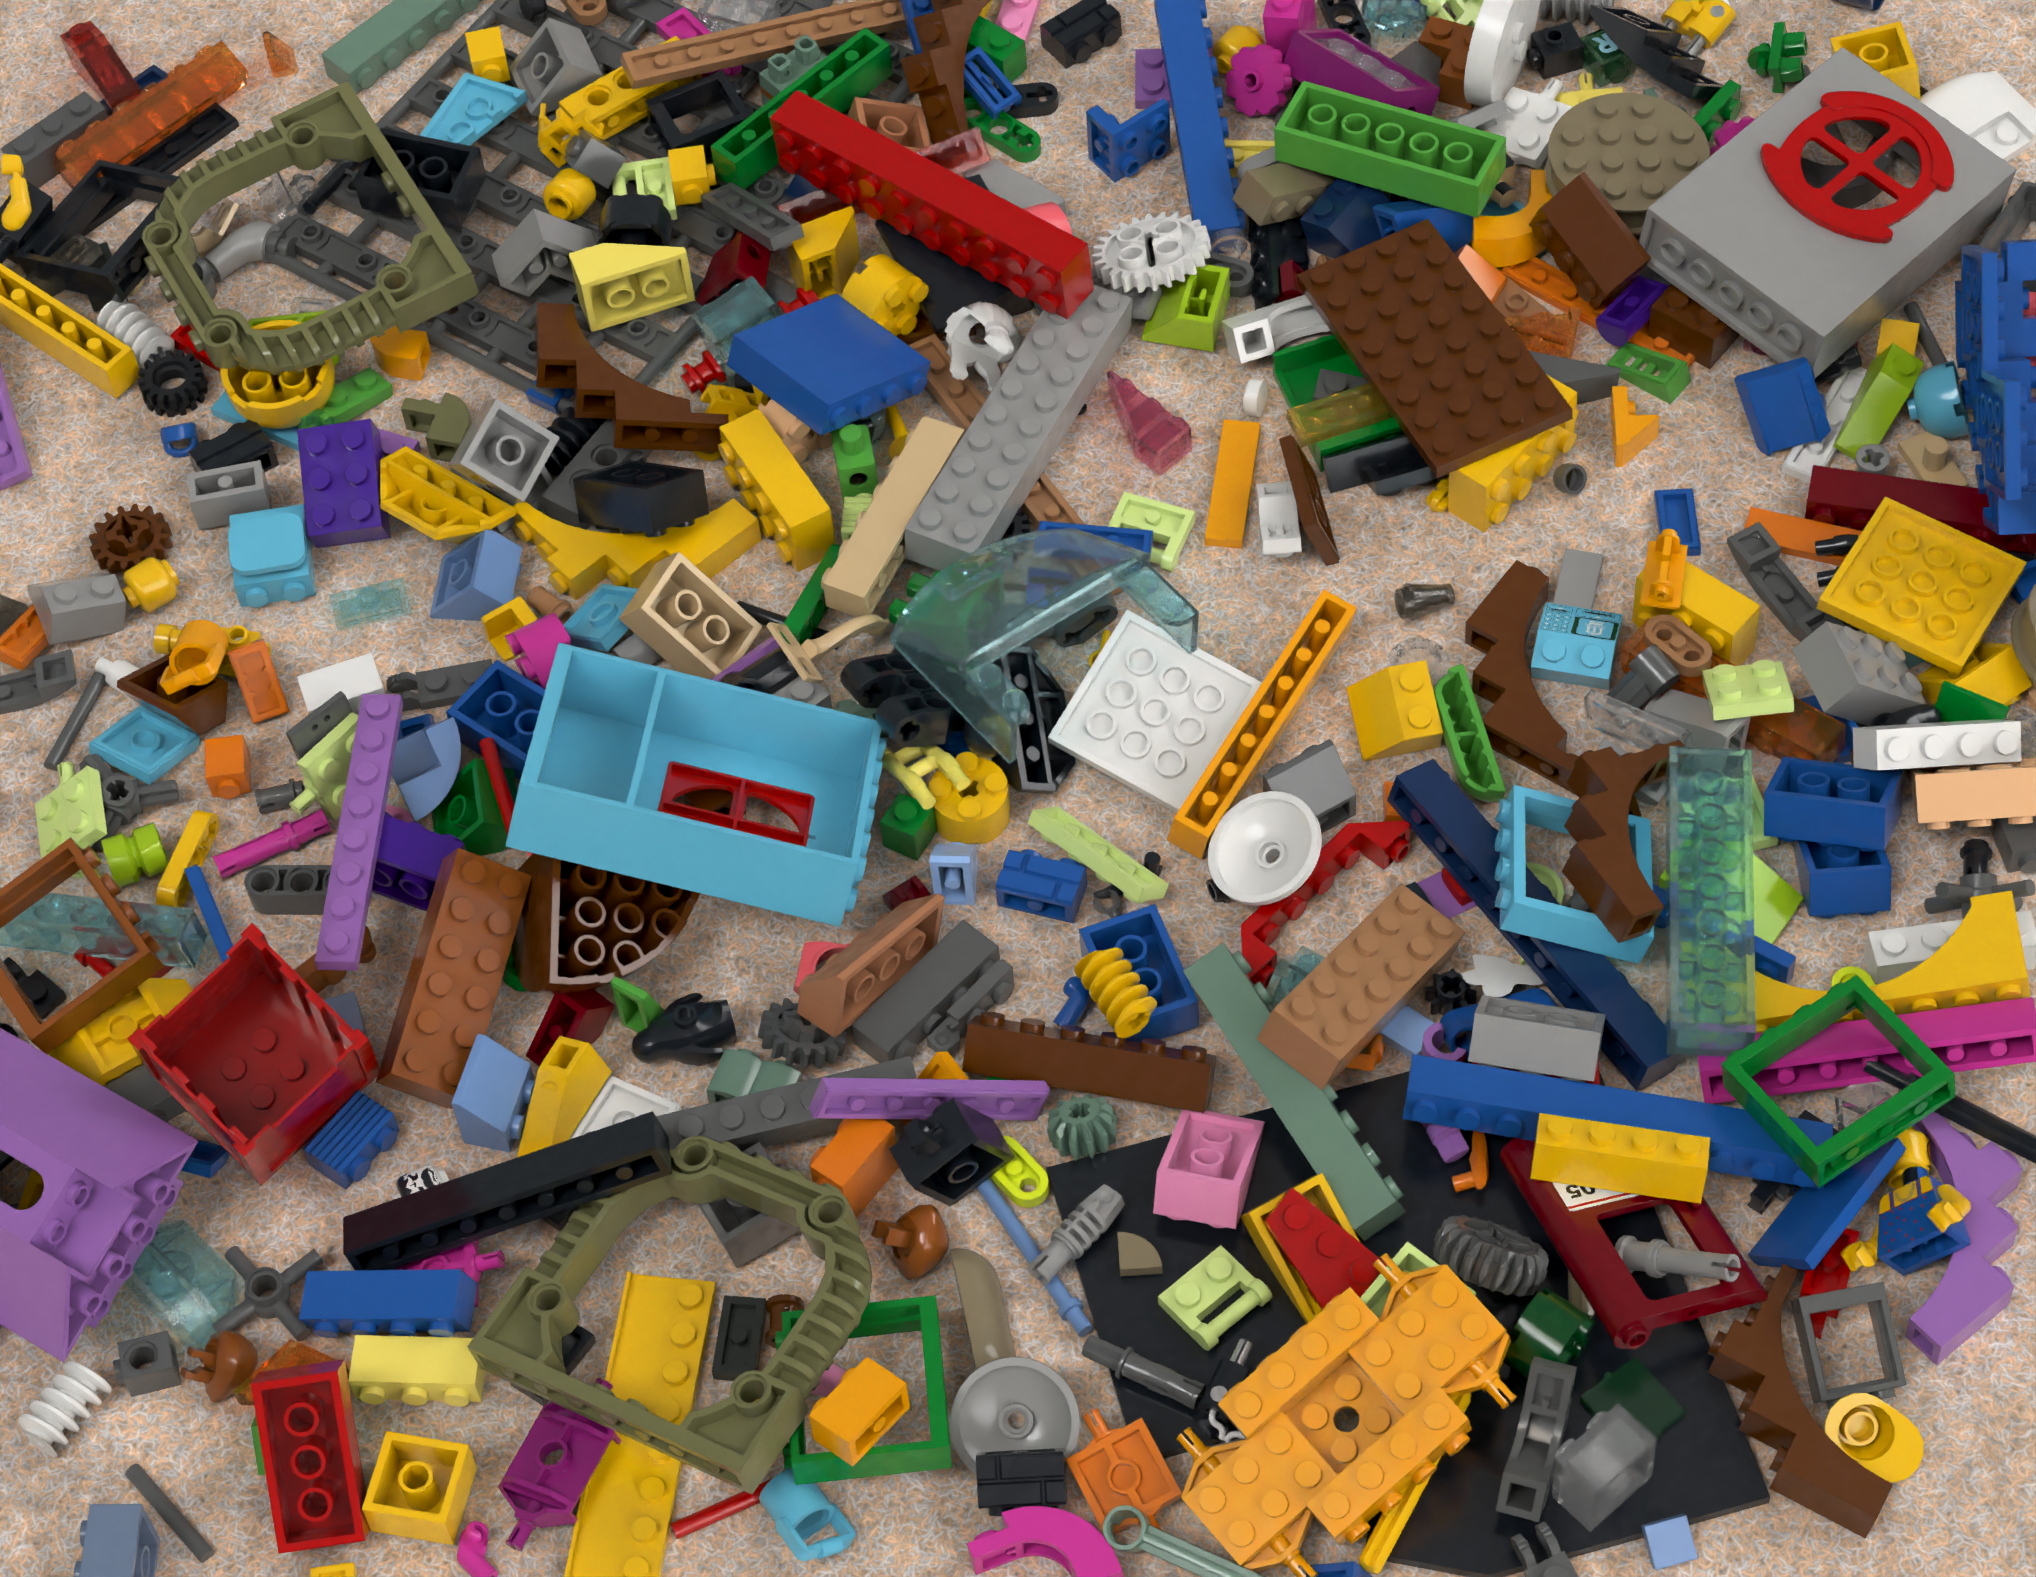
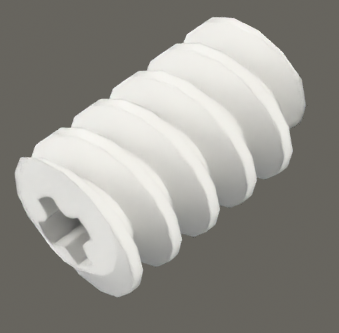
(135, 330)
(61, 1406)

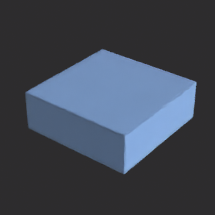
(1669, 1541)

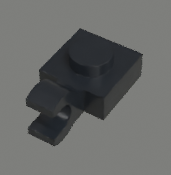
(38, 988)

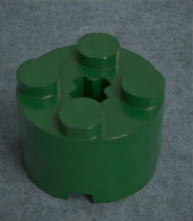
(1548, 1330)

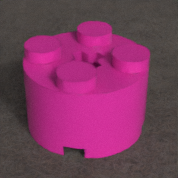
(537, 647)

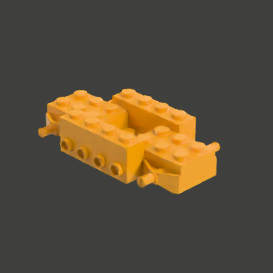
(1392, 1372)

